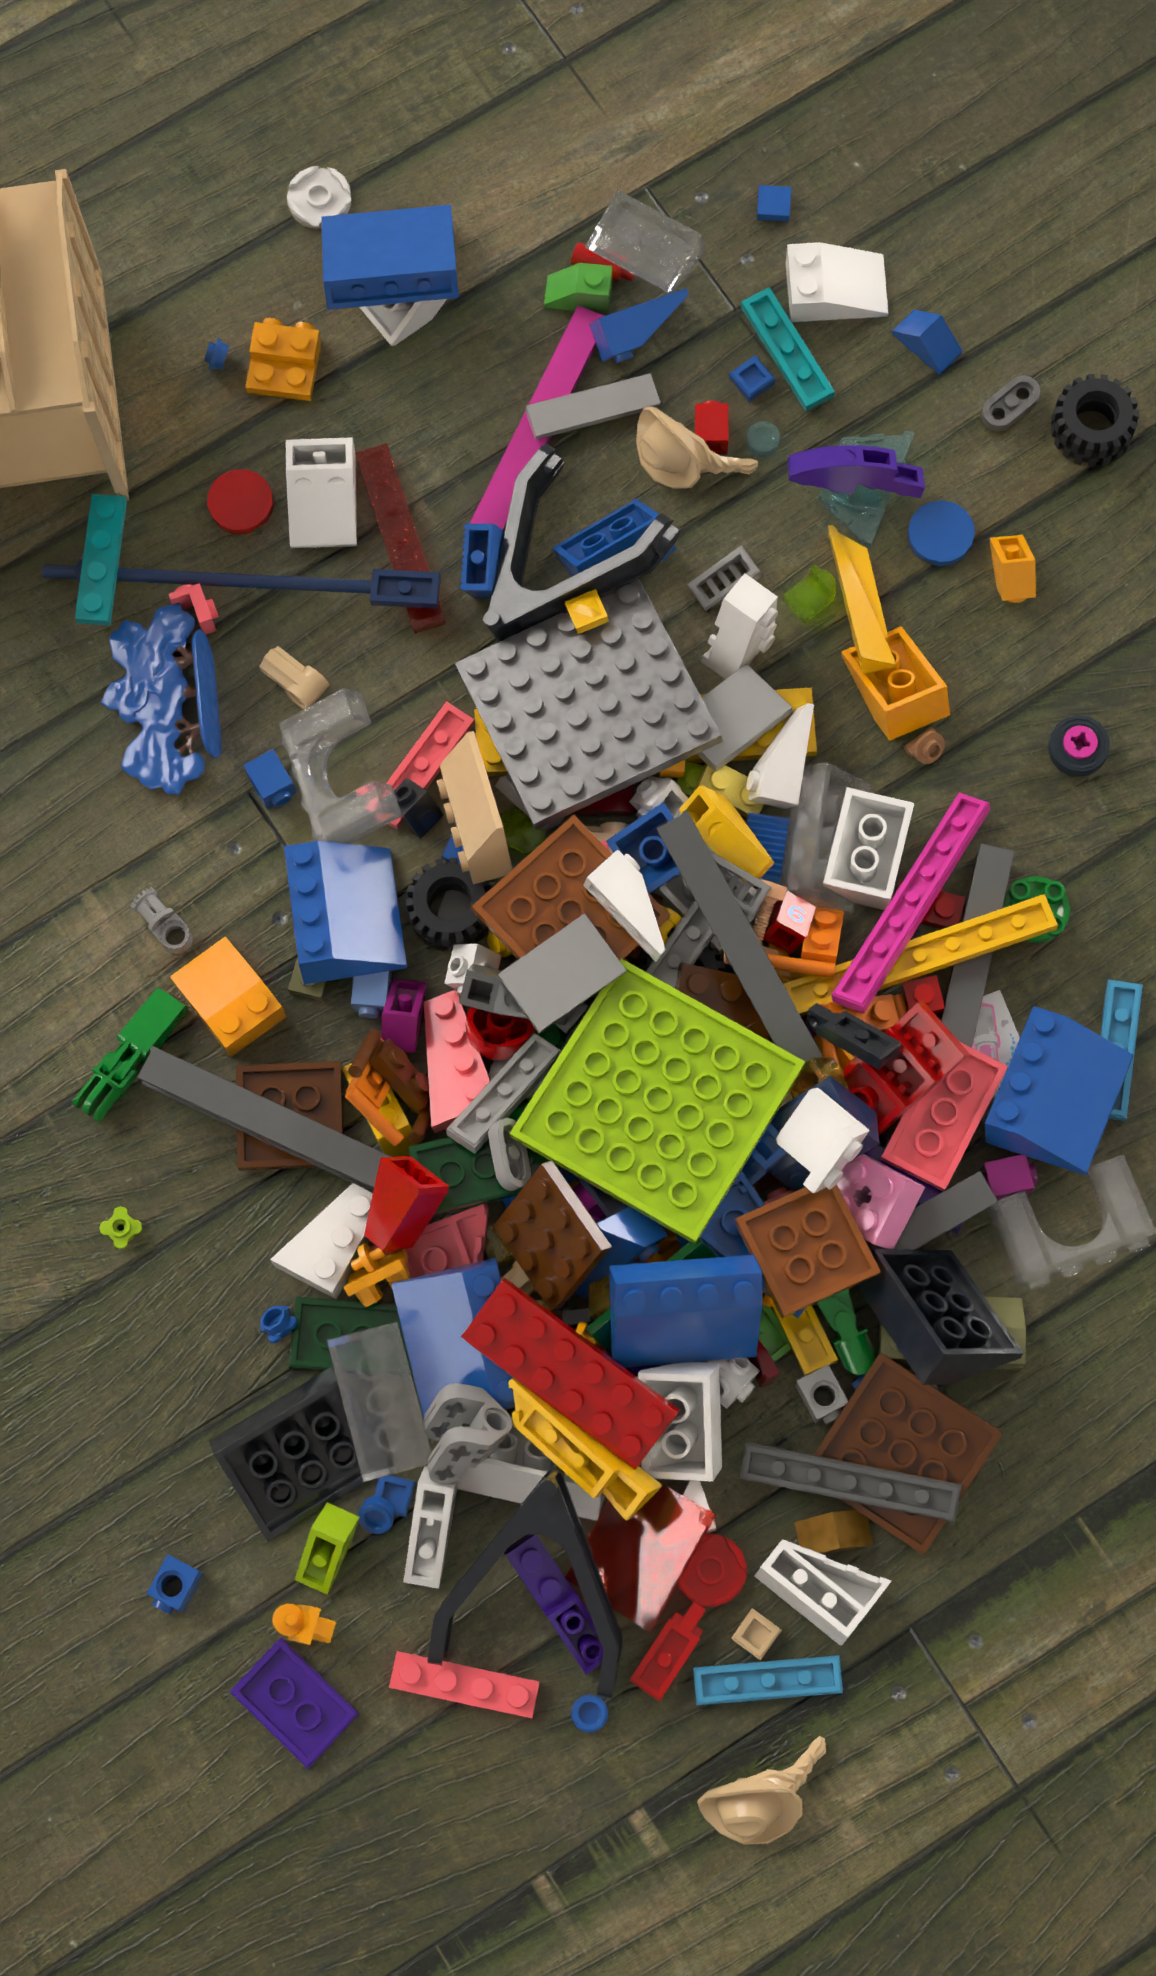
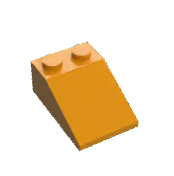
(903, 695)
(228, 996)

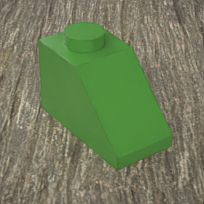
(580, 285)

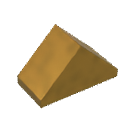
(834, 1532)

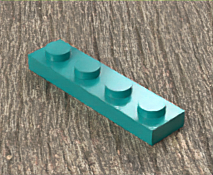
(787, 349)
(101, 559)

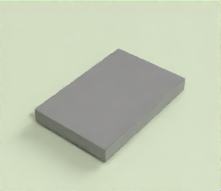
(743, 712)
(561, 973)

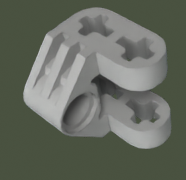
(459, 1445)

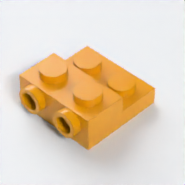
(283, 359)

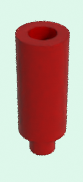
(583, 255)

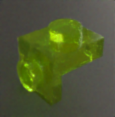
(520, 831)

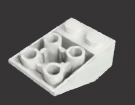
(321, 492)

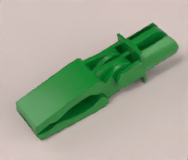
(146, 1028)
(851, 1342)

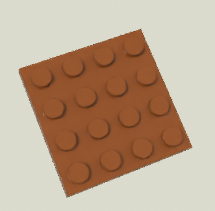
(549, 894)

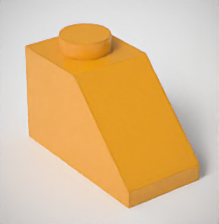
(1013, 568)

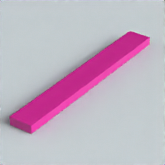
(558, 380)
(910, 903)

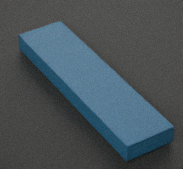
(1120, 1027)
(767, 1680)

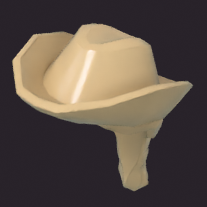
(678, 455)
(761, 1805)

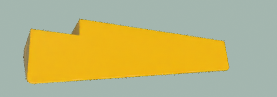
(861, 603)
(580, 1455)

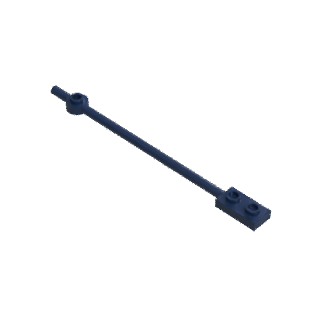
(386, 588)

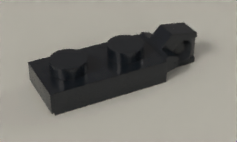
(853, 1035)

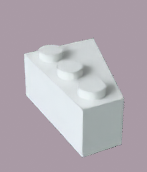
(745, 627)
(329, 1243)
(821, 1589)

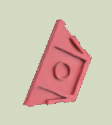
(449, 1242)

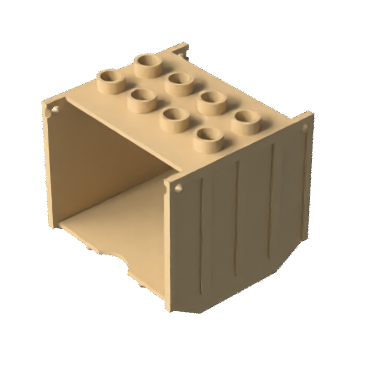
(54, 344)

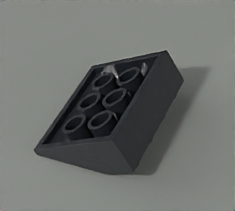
(937, 1315)
(291, 1455)

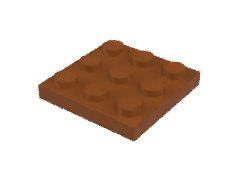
(807, 1248)

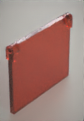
(646, 1554)

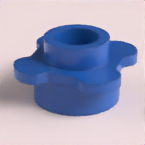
(277, 1323)

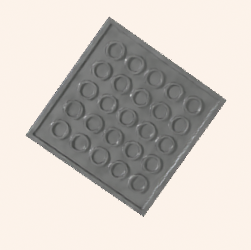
(588, 707)

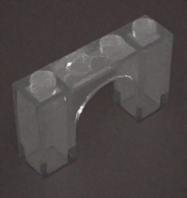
(309, 741)
(1038, 1257)

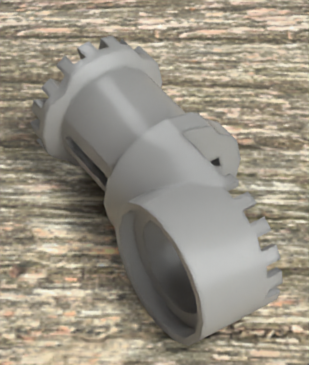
(162, 921)

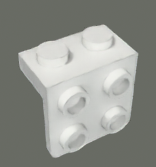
(822, 1139)

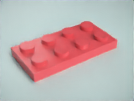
(944, 1121)

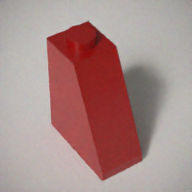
(402, 1203)

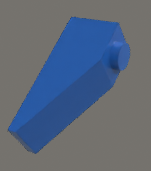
(630, 328)

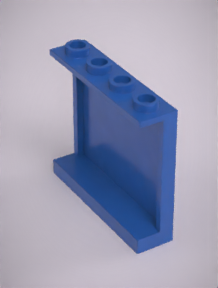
(389, 257)

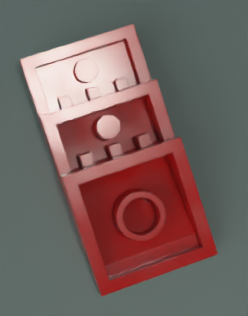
(924, 1060)

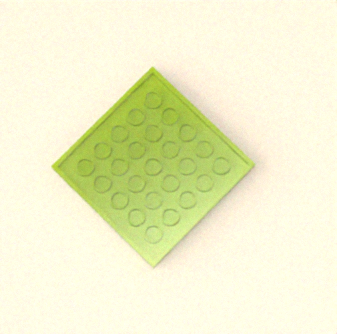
(658, 1101)

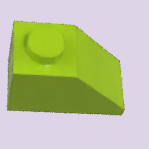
(326, 1547)

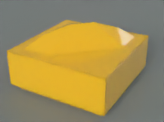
(586, 611)

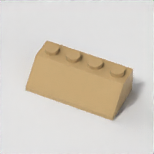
(474, 812)

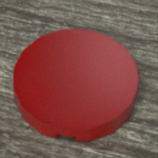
(240, 501)
(714, 1572)

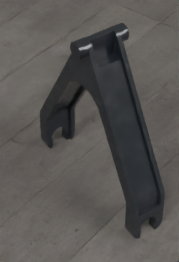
(517, 608)
(551, 1513)

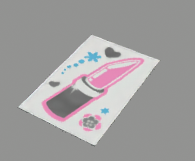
(995, 1031)

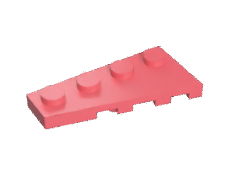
(454, 1065)

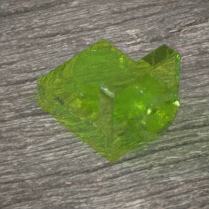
(811, 594)

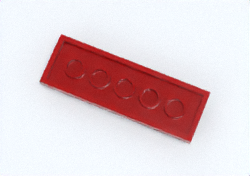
(570, 1373)

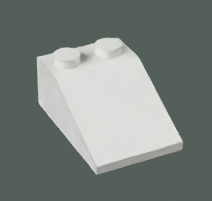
(834, 283)

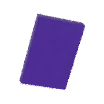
(294, 1703)

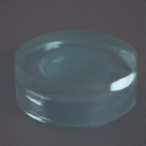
(763, 438)

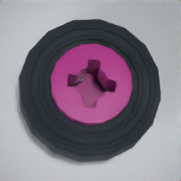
(1074, 757)

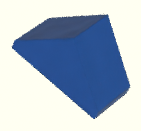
(929, 339)

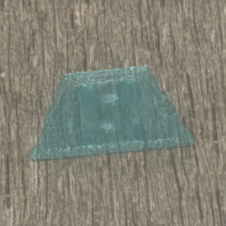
(866, 507)

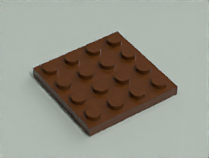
(913, 1431)

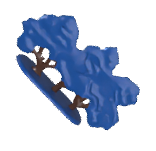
(154, 697)

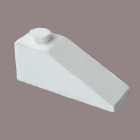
(779, 771)
(624, 895)
(430, 1531)

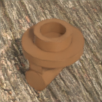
(926, 746)

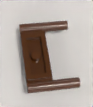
(400, 1074)

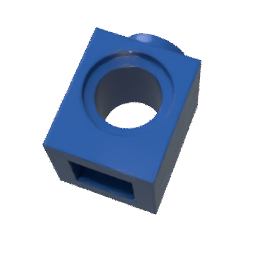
(270, 780)
(172, 1568)

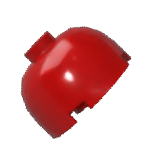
(496, 1034)

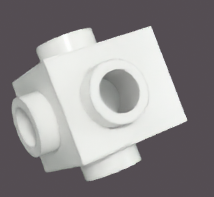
(656, 791)
(463, 957)
(735, 1379)

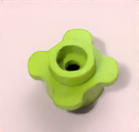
(131, 1227)

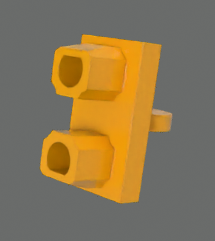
(364, 1281)
(302, 1624)

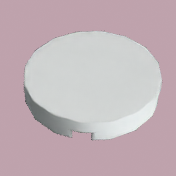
(318, 194)

